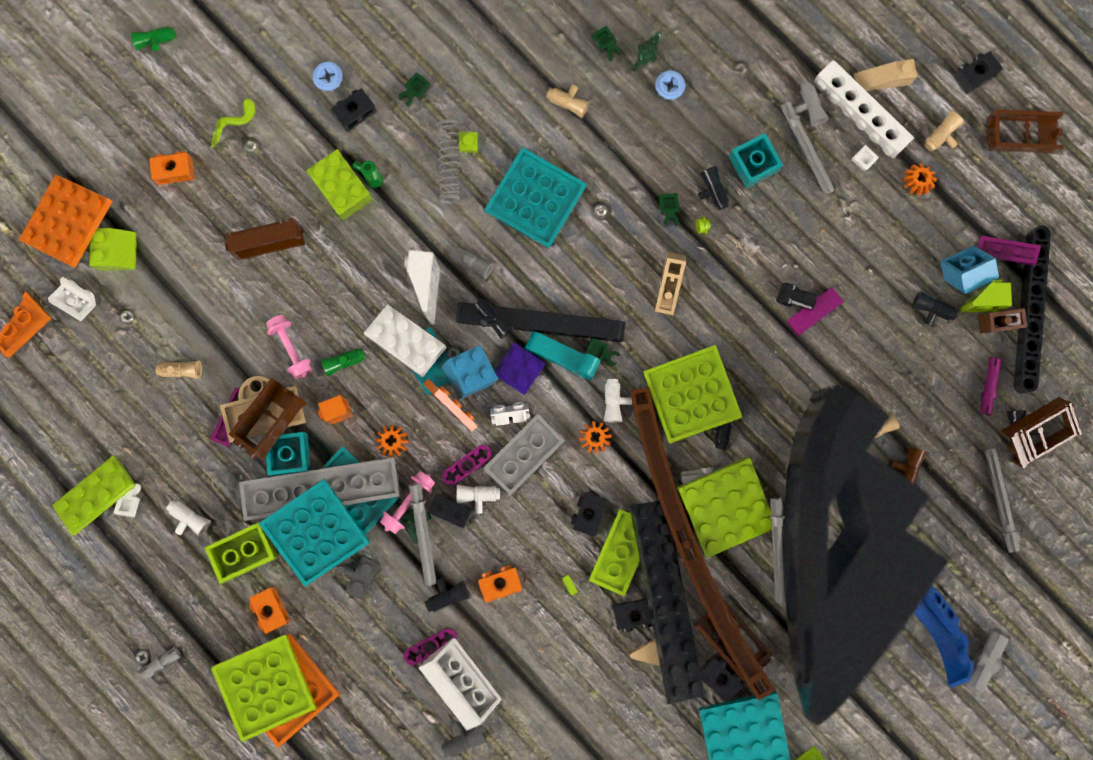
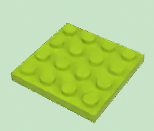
(692, 394)
(726, 507)
(263, 688)

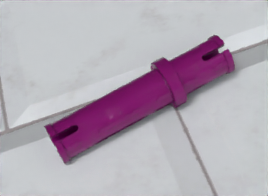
(990, 386)

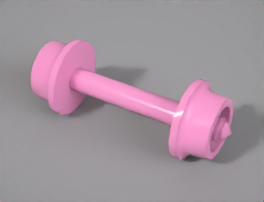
(278, 325)
(391, 522)

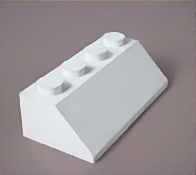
(460, 684)

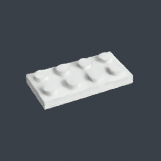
(405, 340)

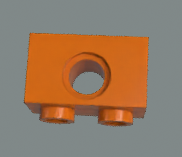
(182, 172)
(335, 410)
(491, 592)
(279, 615)

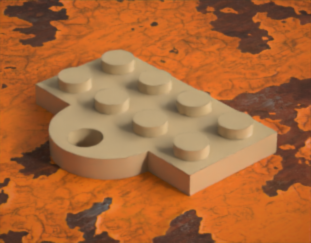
(234, 410)

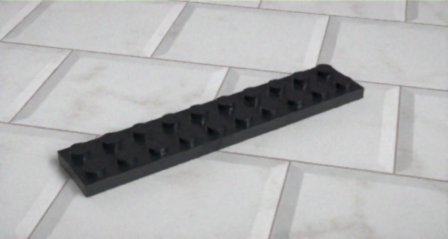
(667, 603)

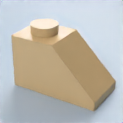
(646, 653)

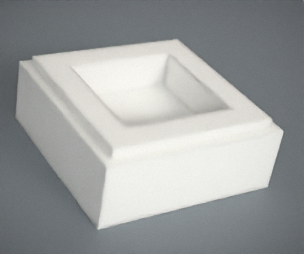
(865, 158)

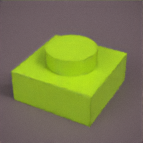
(468, 142)

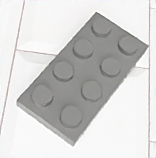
(524, 454)

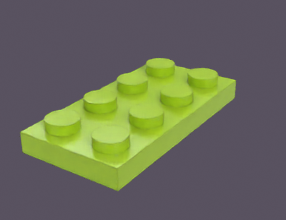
(93, 495)
(618, 556)

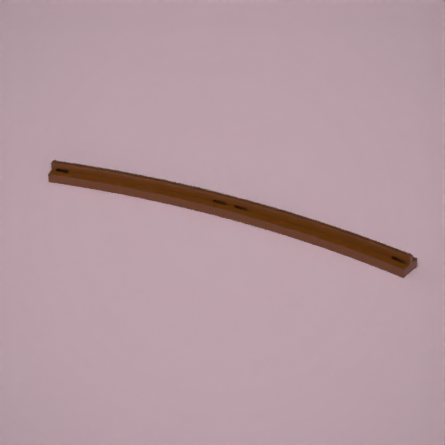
(695, 567)

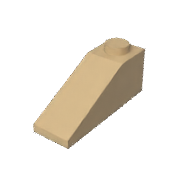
(887, 76)
(670, 283)

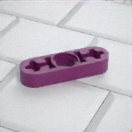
(467, 457)
(415, 648)

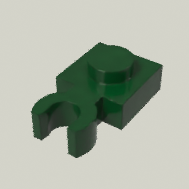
(605, 41)
(415, 87)
(670, 206)
(599, 350)

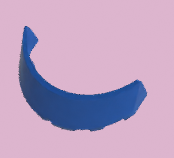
(951, 642)

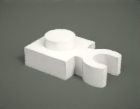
(128, 503)

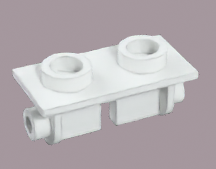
(502, 413)

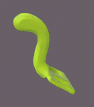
(249, 112)

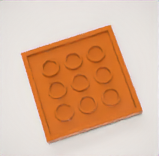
(65, 220)
(321, 690)

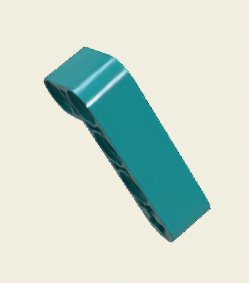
(563, 356)

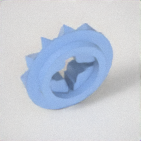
(319, 74)
(665, 78)

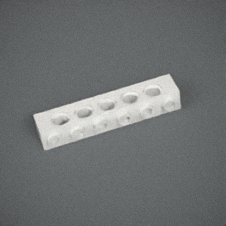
(862, 99)

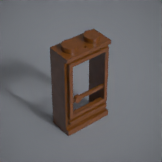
(1047, 131)
(264, 239)
(271, 392)
(1019, 431)
(707, 628)

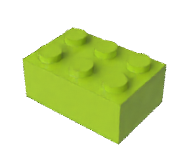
(339, 185)
(241, 553)

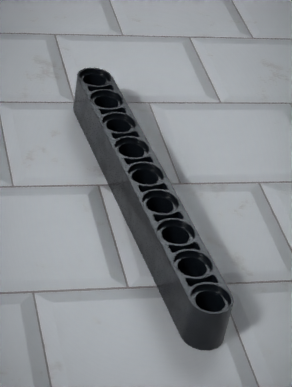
(1035, 319)
(549, 322)

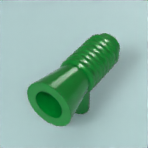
(153, 38)
(372, 176)
(343, 361)

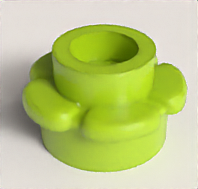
(702, 225)

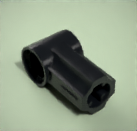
(792, 295)

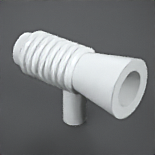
(613, 400)
(479, 494)
(187, 517)

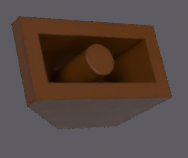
(1002, 321)

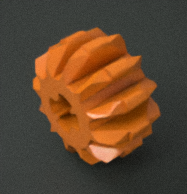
(927, 180)
(387, 436)
(601, 439)

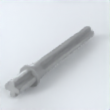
(807, 148)
(1002, 501)
(422, 533)
(778, 548)

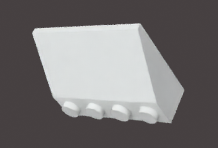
(425, 279)

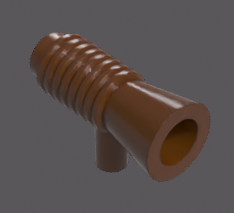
(911, 468)

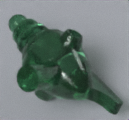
(647, 51)
(408, 522)

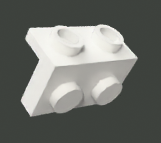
(73, 299)

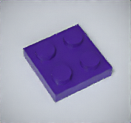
(519, 368)

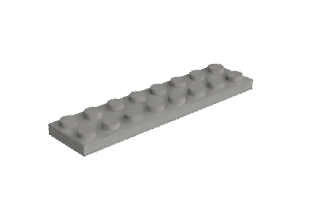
(350, 482)

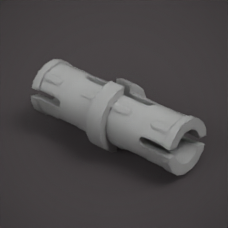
(160, 663)

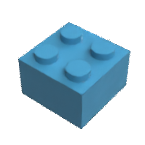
(969, 269)
(469, 372)

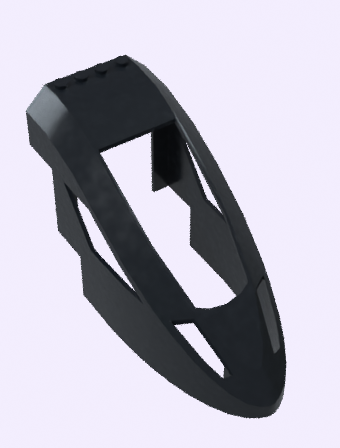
(876, 573)

